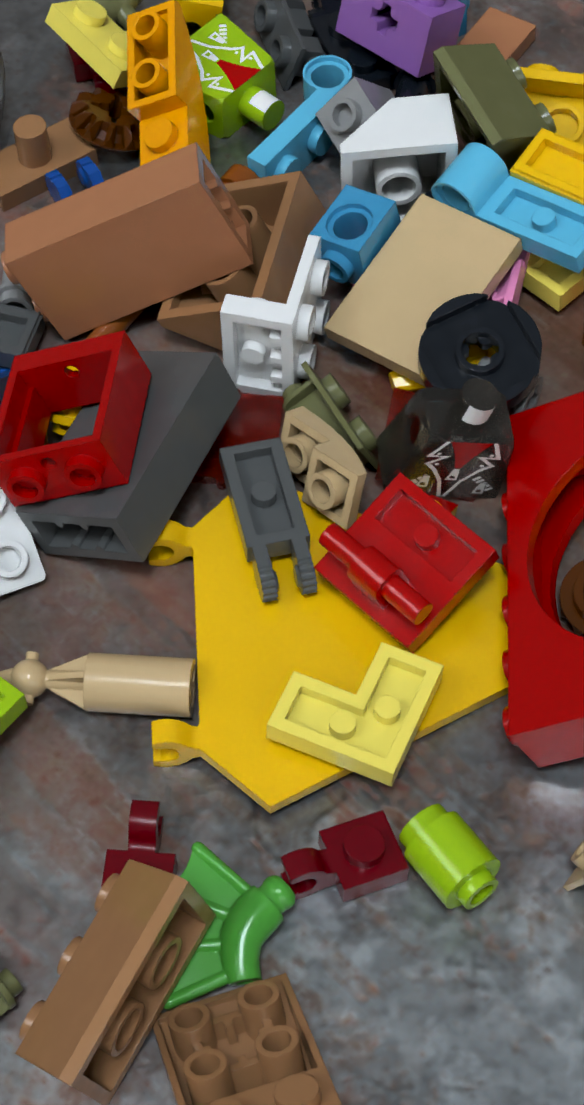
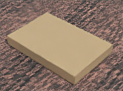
(421, 266)

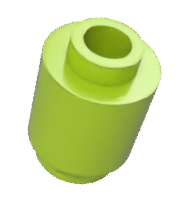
(450, 857)

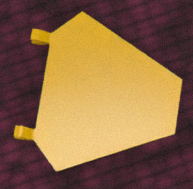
(255, 647)

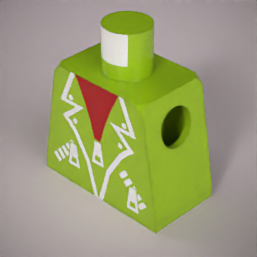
(235, 79)

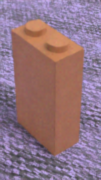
(128, 242)

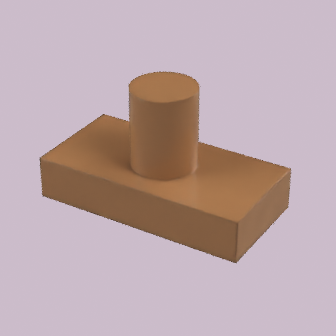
(38, 152)

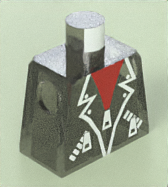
(450, 441)

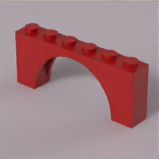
(542, 514)

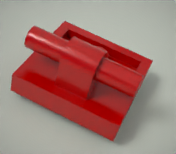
(405, 562)

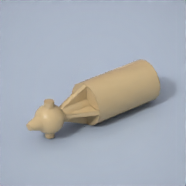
(113, 683)

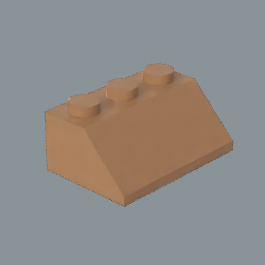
(280, 217)
(116, 979)

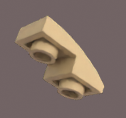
(325, 465)

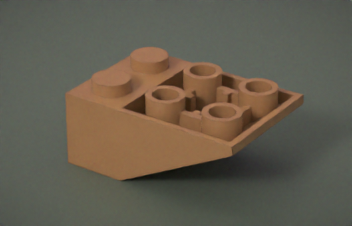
(244, 1049)

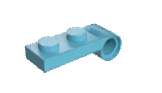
(301, 134)
(543, 220)

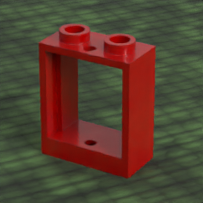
(42, 384)

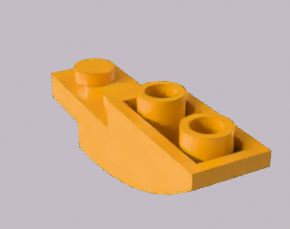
(164, 82)

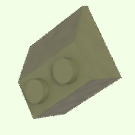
(489, 99)

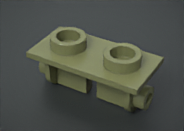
(327, 400)

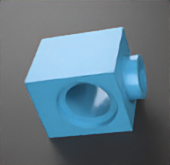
(355, 231)

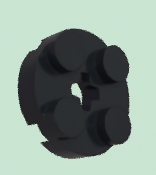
(489, 324)

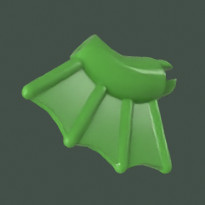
(240, 928)

